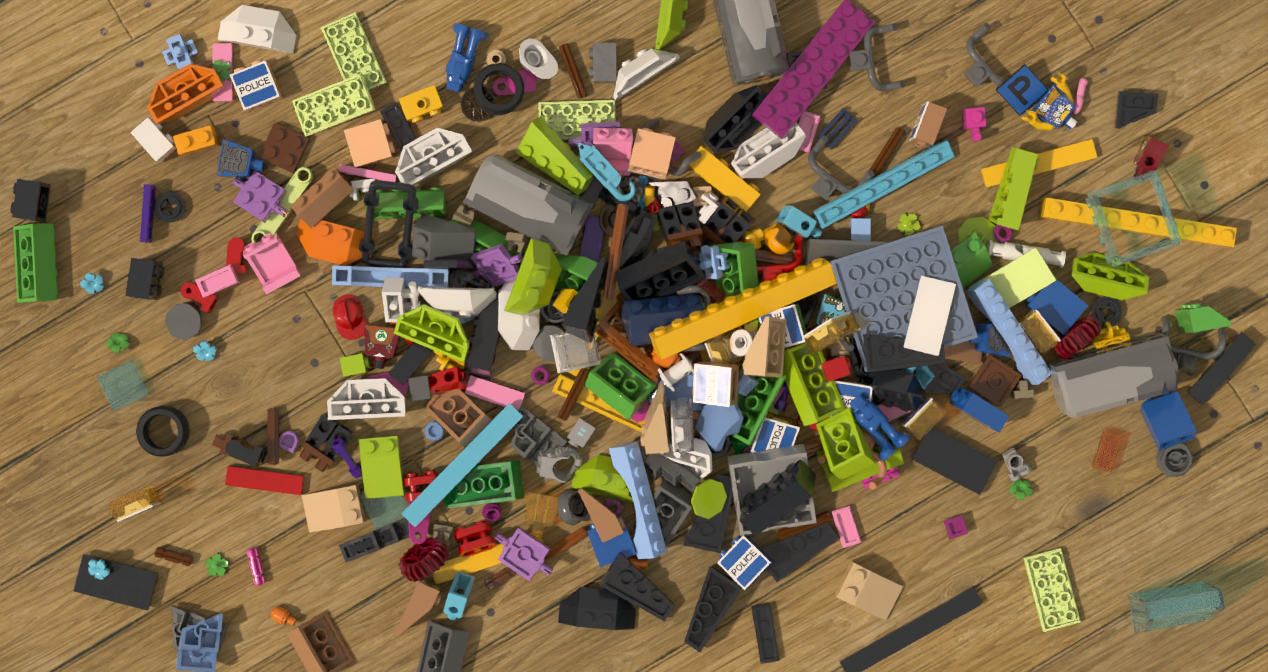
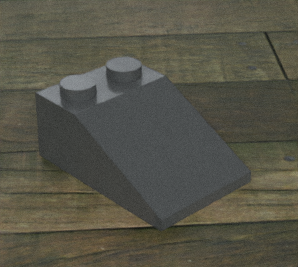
(442, 240)
(671, 507)

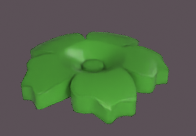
(222, 69)
(118, 342)
(1021, 489)
(217, 565)

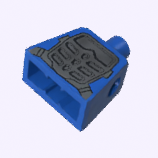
(237, 161)
(990, 341)

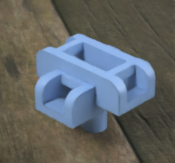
(179, 50)
(710, 261)

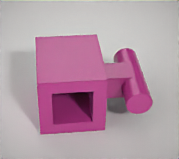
(974, 120)

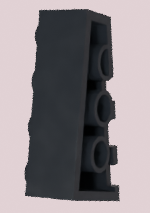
(484, 342)
(713, 603)

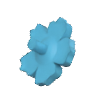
(92, 283)
(205, 351)
(98, 569)

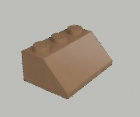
(322, 197)
(319, 645)

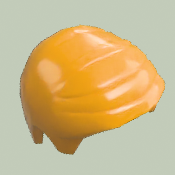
(778, 239)

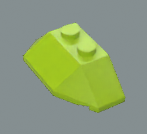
(670, 22)
(1101, 278)
(534, 280)
(434, 330)
(601, 479)

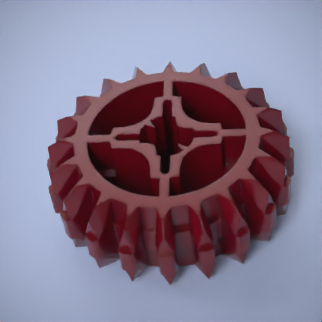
(1078, 336)
(423, 559)

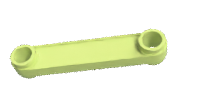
(295, 189)

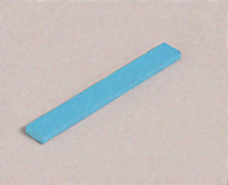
(883, 183)
(462, 465)

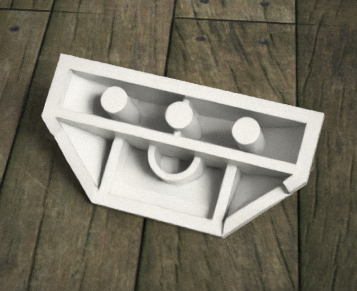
(258, 29)
(642, 69)
(766, 152)
(430, 155)
(458, 301)
(516, 329)
(366, 400)
(697, 462)

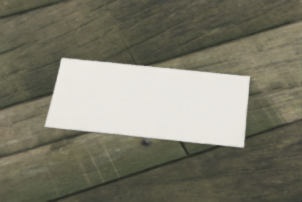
(929, 315)

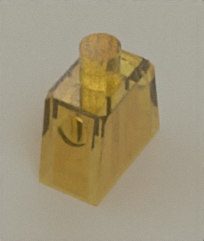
(540, 512)

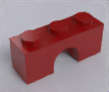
(836, 367)

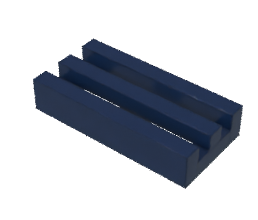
(847, 116)

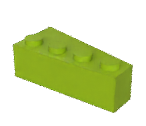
(554, 157)
(1014, 188)

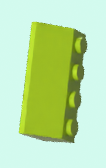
(808, 387)
(891, 462)

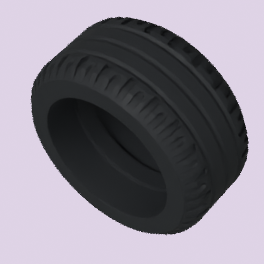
(498, 68)
(143, 436)

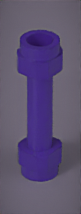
(781, 404)
(340, 447)

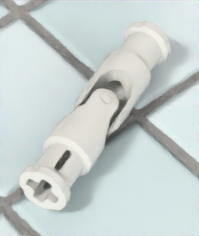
(1012, 251)

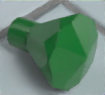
(738, 445)

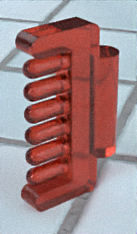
(712, 289)

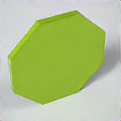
(980, 226)
(708, 498)

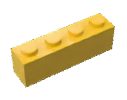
(723, 179)

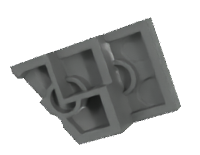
(535, 436)
(184, 617)

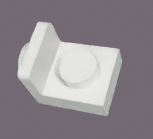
(362, 185)
(707, 210)

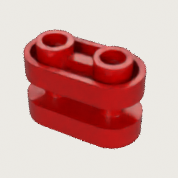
(413, 480)
(479, 530)

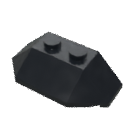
(733, 120)
(597, 609)

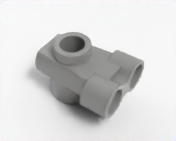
(1017, 466)

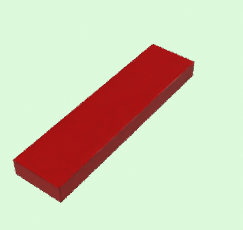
(264, 480)

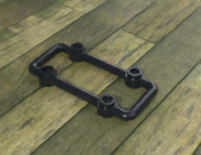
(410, 205)

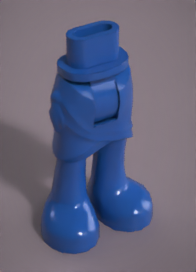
(460, 66)
(870, 418)

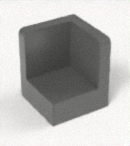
(419, 388)

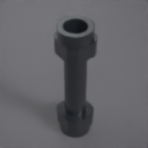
(606, 196)

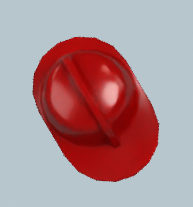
(349, 317)

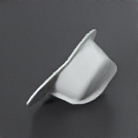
(537, 59)

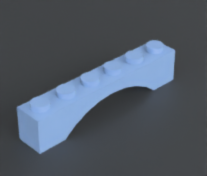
(376, 275)
(1027, 358)
(630, 465)

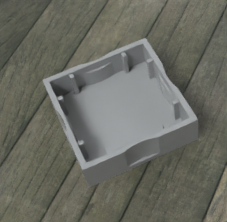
(759, 467)

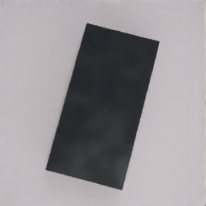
(954, 460)
(123, 585)

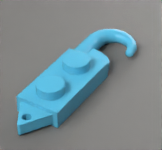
(604, 171)

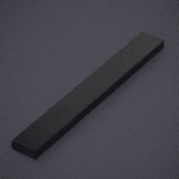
(911, 631)

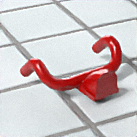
(772, 271)

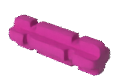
(890, 473)
(255, 566)

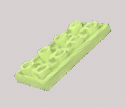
(353, 51)
(334, 105)
(568, 116)
(1021, 277)
(1051, 589)

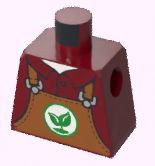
(1149, 148)
(380, 343)

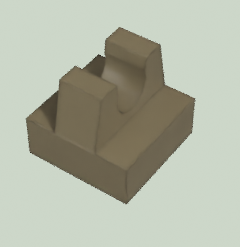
(465, 215)
(517, 240)
(1022, 391)
(443, 532)

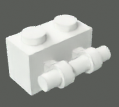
(396, 296)

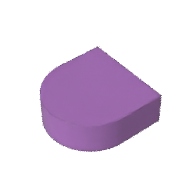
(289, 441)

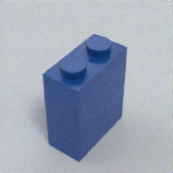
(1057, 306)
(978, 409)
(1168, 420)

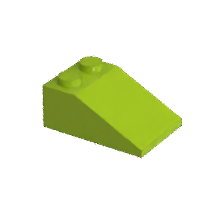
(844, 444)
(381, 467)

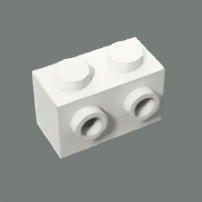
(154, 139)

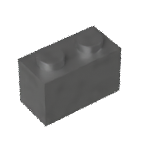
(604, 63)

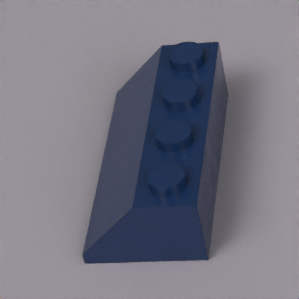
(645, 315)

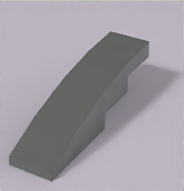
(660, 466)

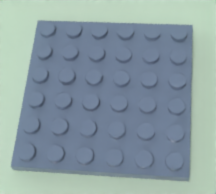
(884, 281)

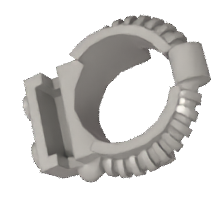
(547, 461)

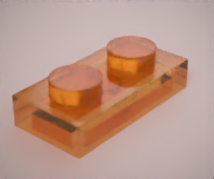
(1107, 451)

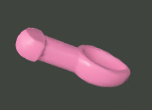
(1078, 100)

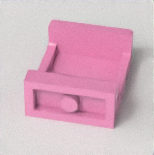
(615, 146)
(271, 262)

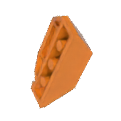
(183, 92)
(331, 242)

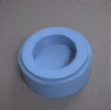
(434, 431)

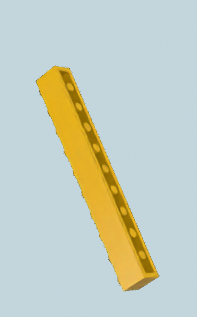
(1138, 223)
(742, 308)

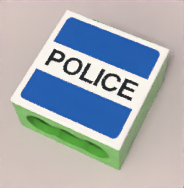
(794, 325)

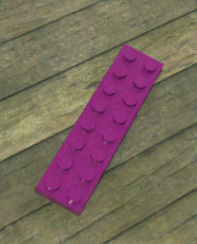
(813, 68)

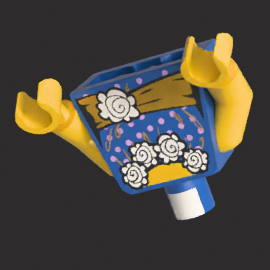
(1053, 107)

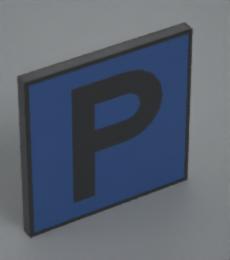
(1022, 89)

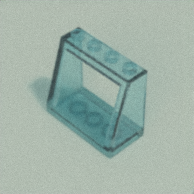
(1099, 220)
(1175, 606)

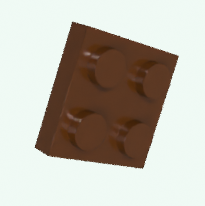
(284, 148)
(994, 380)

